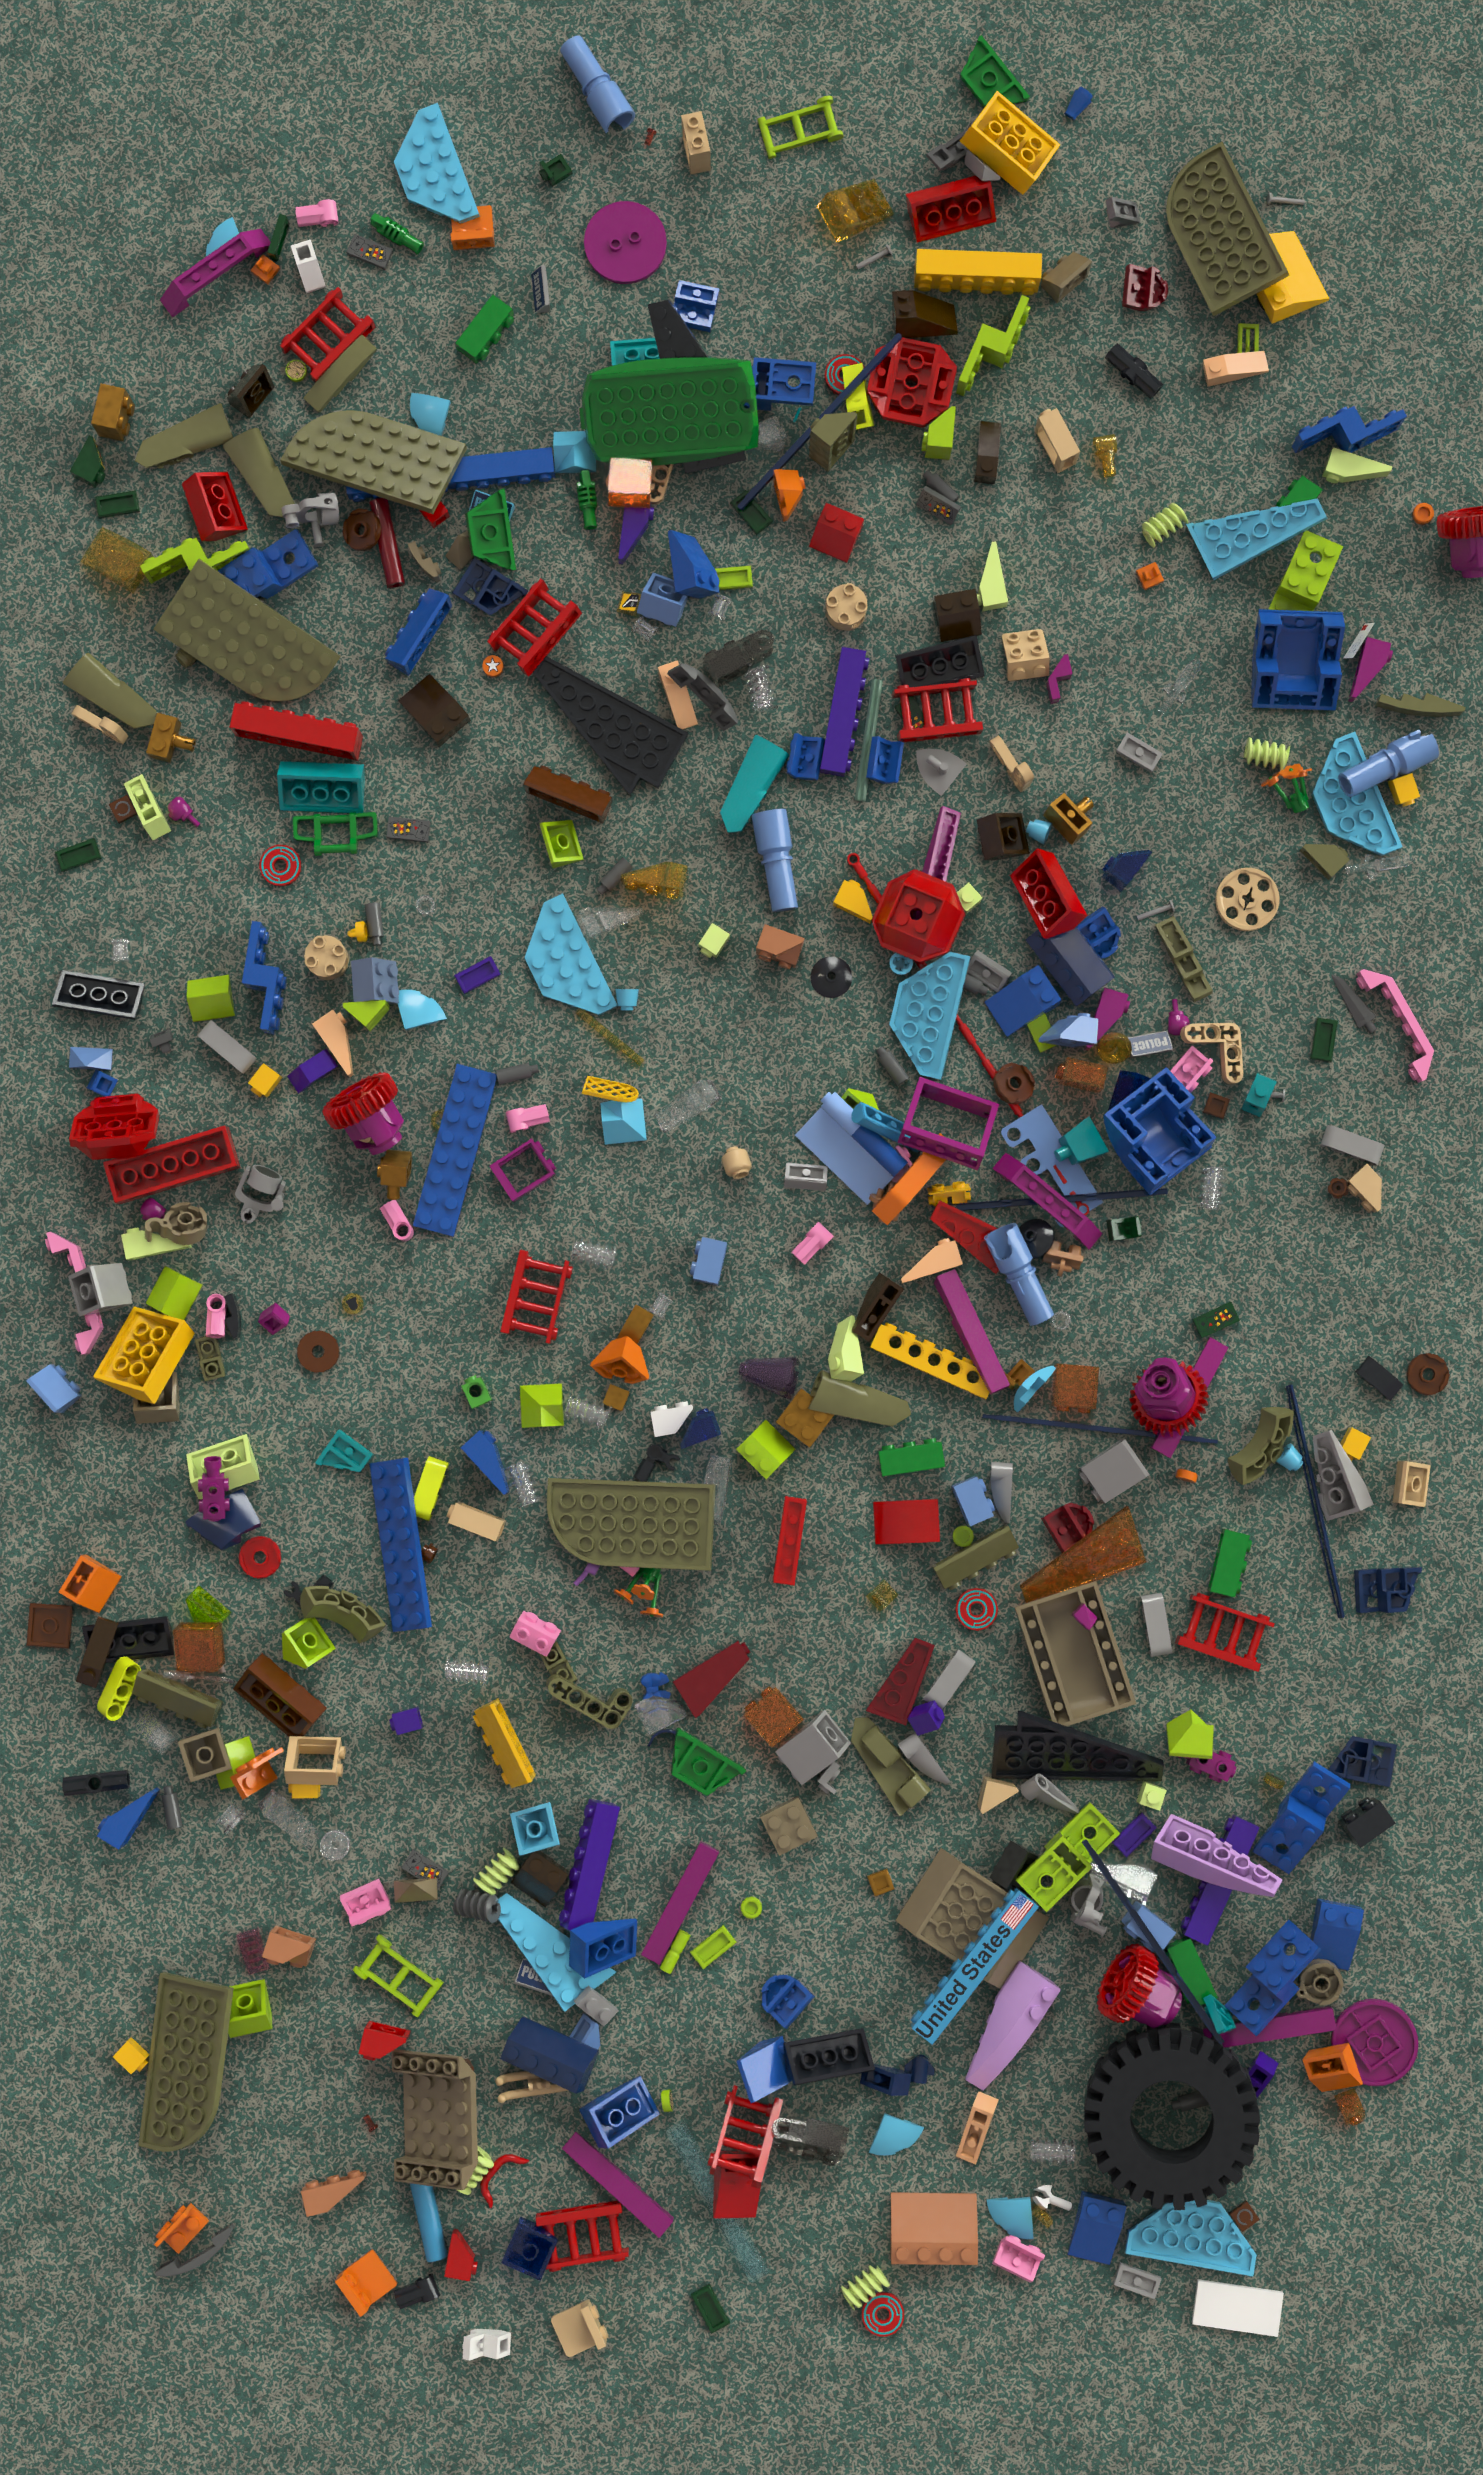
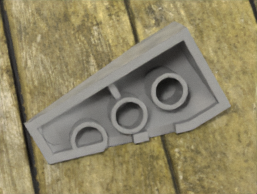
(1340, 1483)

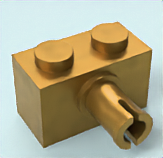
(165, 738)
(1069, 818)
(395, 1171)

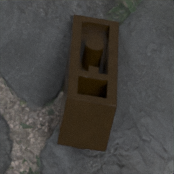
(987, 452)
(876, 1306)
(97, 1652)

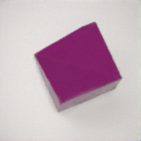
(274, 1318)
(1084, 1616)

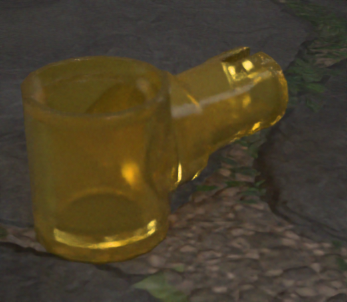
(1106, 448)

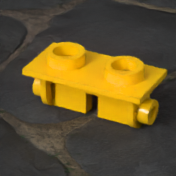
(956, 1191)

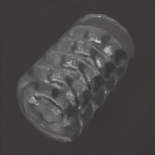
(759, 689)
(1211, 1188)
(594, 1253)
(587, 1411)
(522, 1484)
(467, 1671)
(1052, 2152)

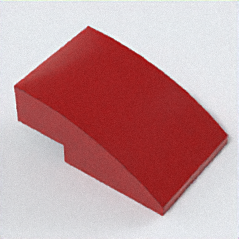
(906, 1521)

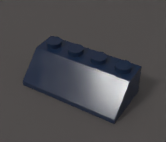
(1072, 963)
(550, 2055)

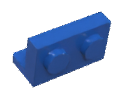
(805, 757)
(884, 760)

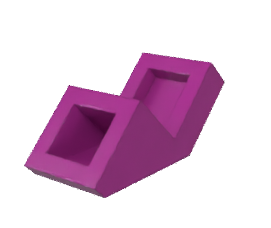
(1061, 672)

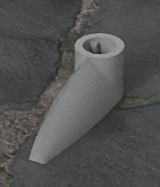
(1002, 1488)
(921, 1758)
(1046, 1792)

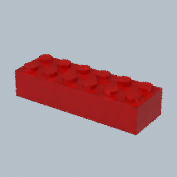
(296, 731)
(172, 1165)

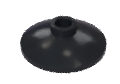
(827, 987)
(1042, 1238)

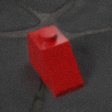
(460, 2258)

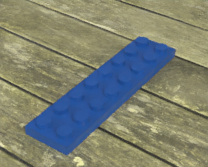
(455, 1150)
(400, 1545)

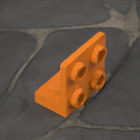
(474, 233)
(255, 1773)
(184, 2227)
(365, 2282)

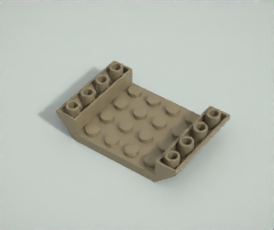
(954, 1905)
(437, 2120)

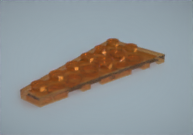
(1099, 1554)

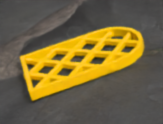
(608, 1094)

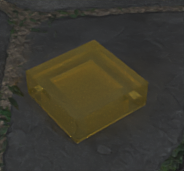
(1042, 2215)

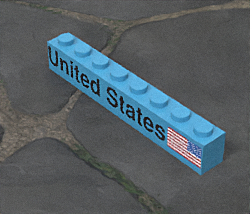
(974, 1965)

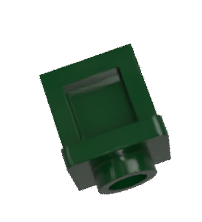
(555, 170)
(1124, 1228)

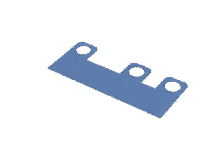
(1044, 1137)

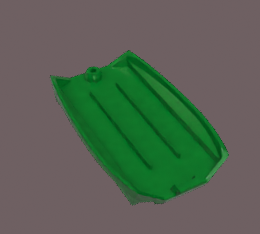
(670, 409)

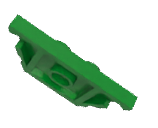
(987, 74)
(491, 532)
(701, 1764)

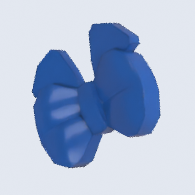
(651, 1682)

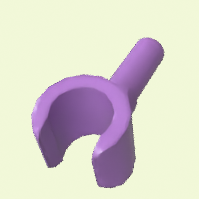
(590, 1568)

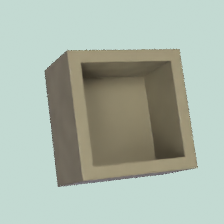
(788, 1825)

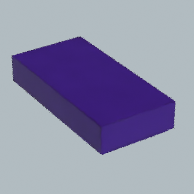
(477, 975)
(1134, 1834)

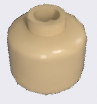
(736, 1162)

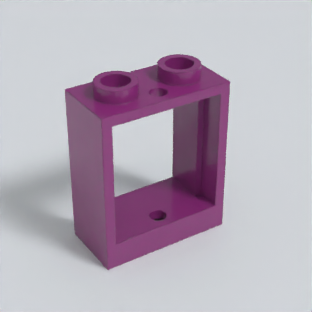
(538, 1149)

